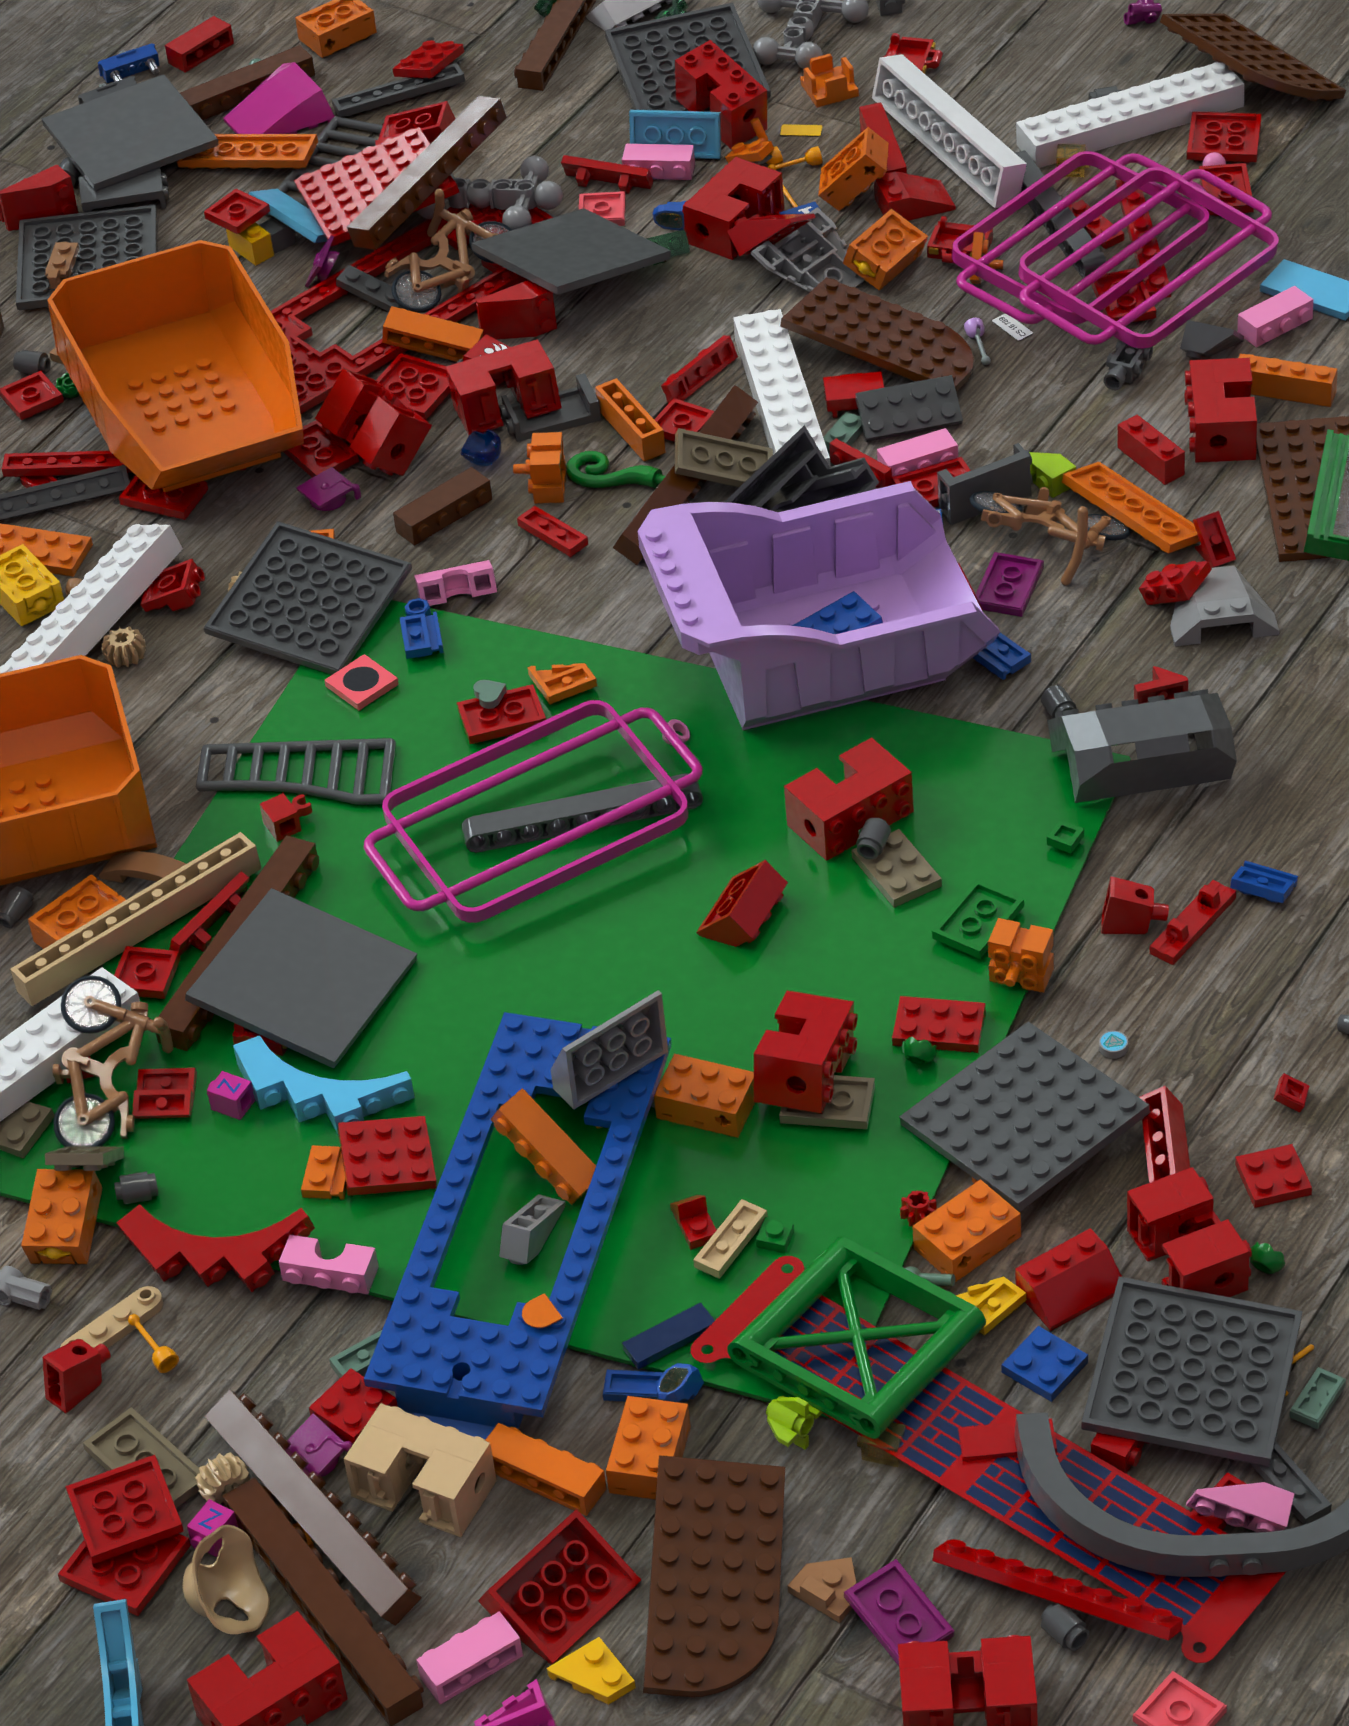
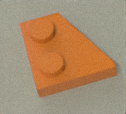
(562, 681)

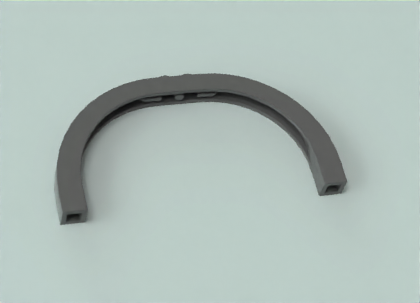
(1158, 1551)

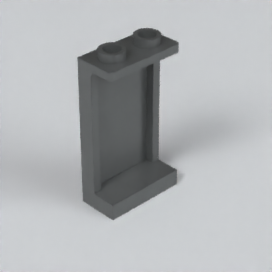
(140, 188)
(578, 406)
(1004, 476)

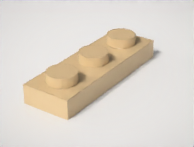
(730, 1239)

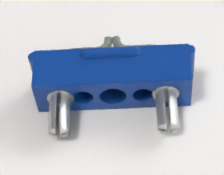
(129, 63)

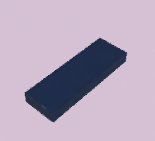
(667, 1336)

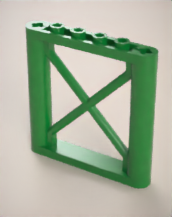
(874, 1413)

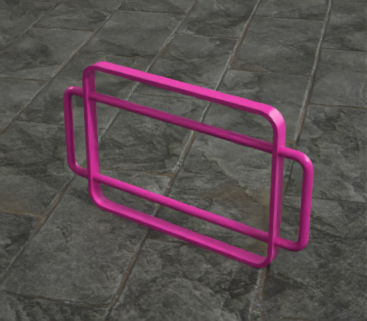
(1108, 167)
(1118, 328)
(504, 747)

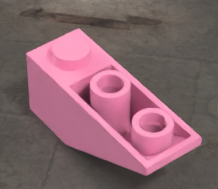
(1250, 1506)

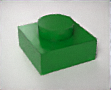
(1065, 836)
(775, 1235)

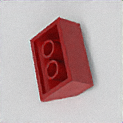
(744, 905)
(1069, 1279)

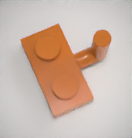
(754, 151)
(979, 248)

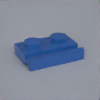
(421, 635)
(1003, 656)
(1263, 882)

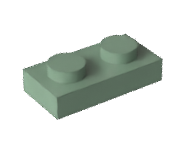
(845, 429)
(355, 1357)

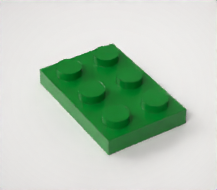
(974, 916)

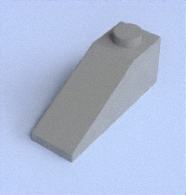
(529, 1229)

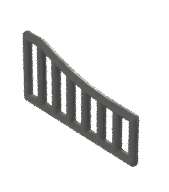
(330, 133)
(305, 787)

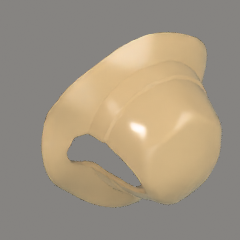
(231, 1578)

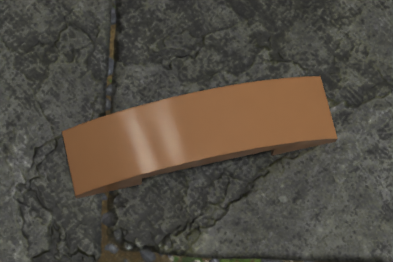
(139, 865)

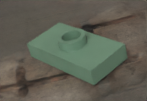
(1317, 1398)

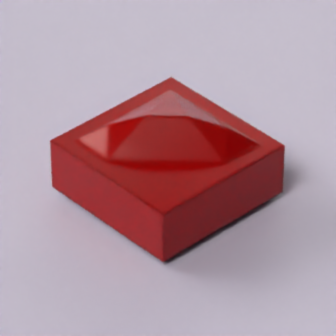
(1291, 1092)

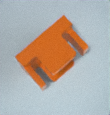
(829, 84)

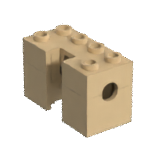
(392, 1453)

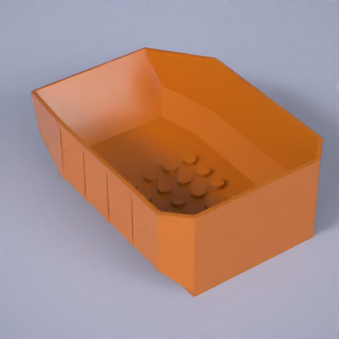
(179, 364)
(66, 771)

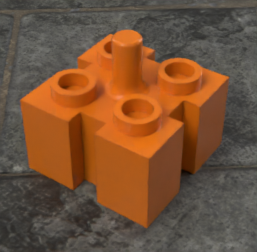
(545, 467)
(1020, 955)

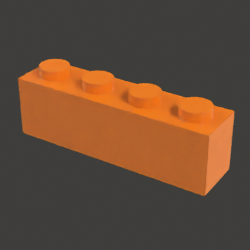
(429, 334)
(1292, 380)
(630, 420)
(545, 1146)
(546, 1469)

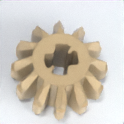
(123, 647)
(221, 1476)

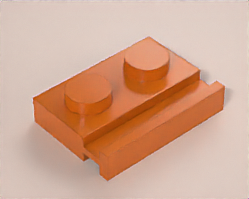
(324, 1173)

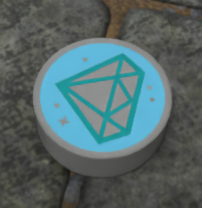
(1113, 1044)

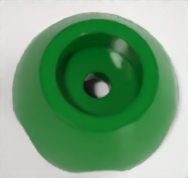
(67, 387)
(918, 1051)
(1266, 1259)

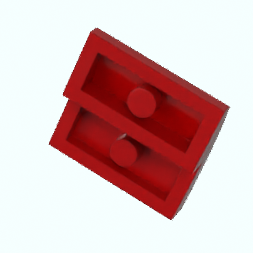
(164, 1093)

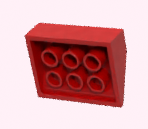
(561, 1588)

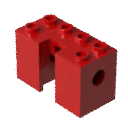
(715, 80)
(733, 193)
(521, 367)
(1221, 410)
(378, 430)
(833, 813)
(800, 1060)
(1179, 1220)
(988, 1680)
(298, 1681)

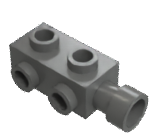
(1125, 364)

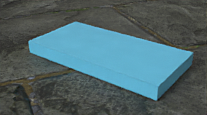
(678, 128)
(291, 213)
(1328, 291)

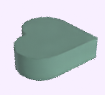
(489, 692)

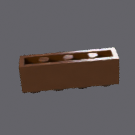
(442, 506)

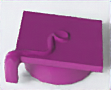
(323, 263)
(328, 490)
(318, 1445)

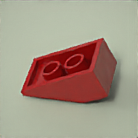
(430, 119)
(911, 195)
(38, 196)
(756, 230)
(517, 312)

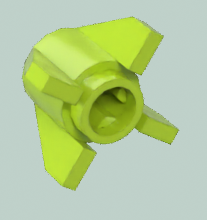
(791, 1420)

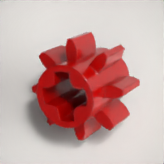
(916, 1206)

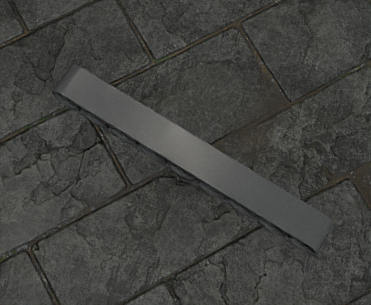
(1047, 200)
(564, 814)

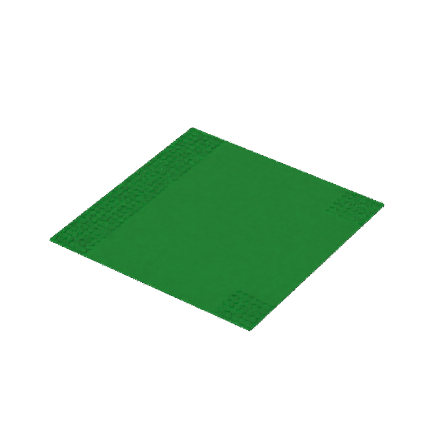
(590, 954)

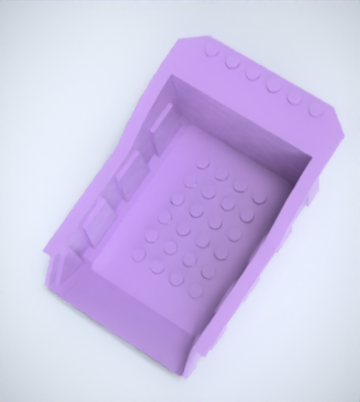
(748, 573)

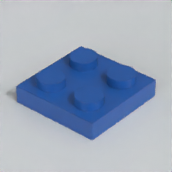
(1044, 1363)

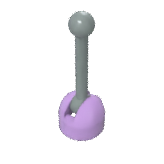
(973, 332)

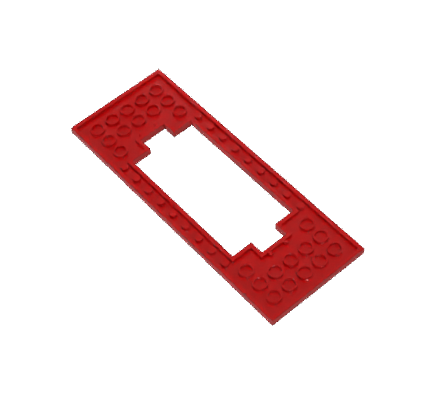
(318, 371)

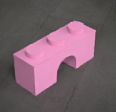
(466, 579)
(350, 1272)

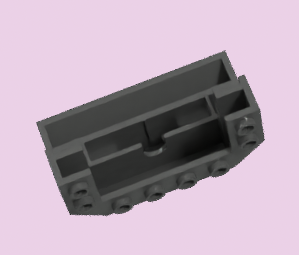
(802, 477)
(1160, 741)

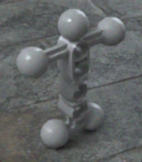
(801, 28)
(511, 195)

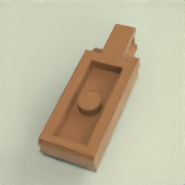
(61, 262)

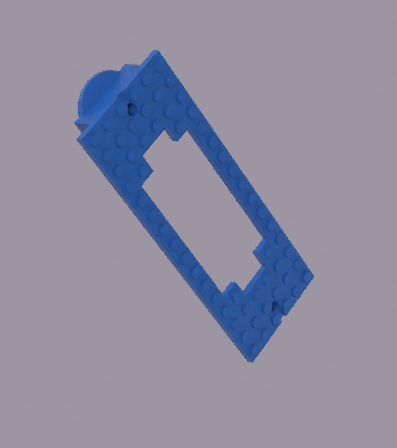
(483, 1371)

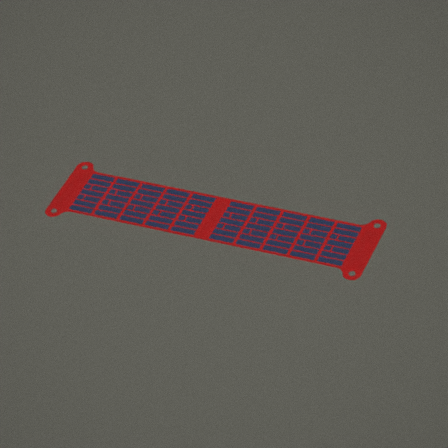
(1209, 1605)

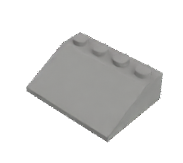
(611, 1052)

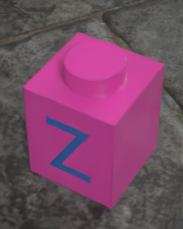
(230, 1095)
(207, 1521)

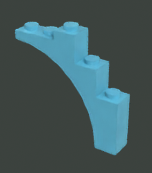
(313, 1095)
(118, 1664)

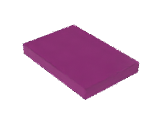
(1009, 583)
(897, 1609)

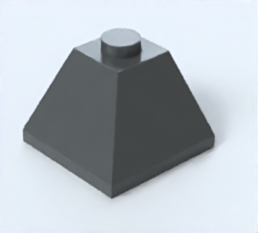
(1207, 339)

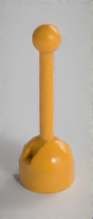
(812, 157)
(163, 1357)

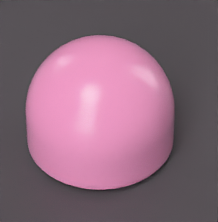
(1213, 159)
(679, 726)

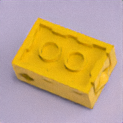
(27, 586)

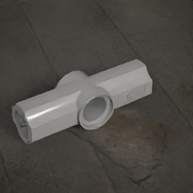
(22, 1290)

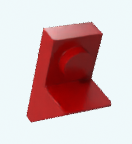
(1214, 541)
(1163, 683)
(694, 1220)

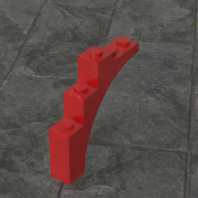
(211, 1257)

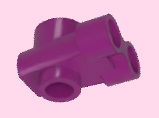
(1142, 11)

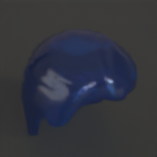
(482, 448)

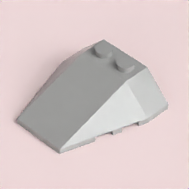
(809, 255)
(1221, 600)

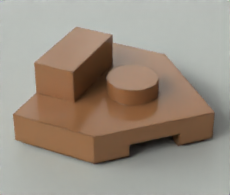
(824, 1586)

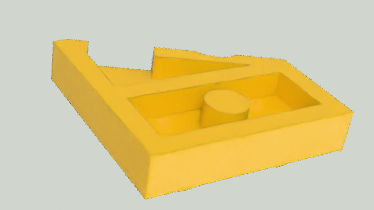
(995, 1300)
(594, 1671)

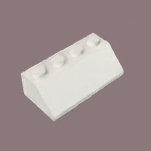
(616, 13)

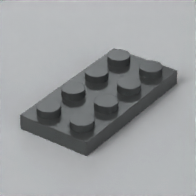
(909, 408)

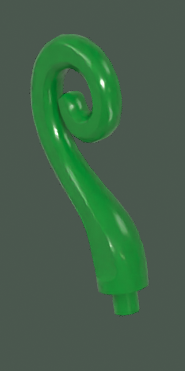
(592, 478)

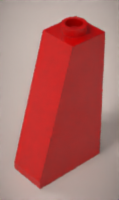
(876, 119)

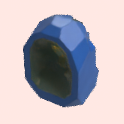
(669, 215)
(679, 1383)

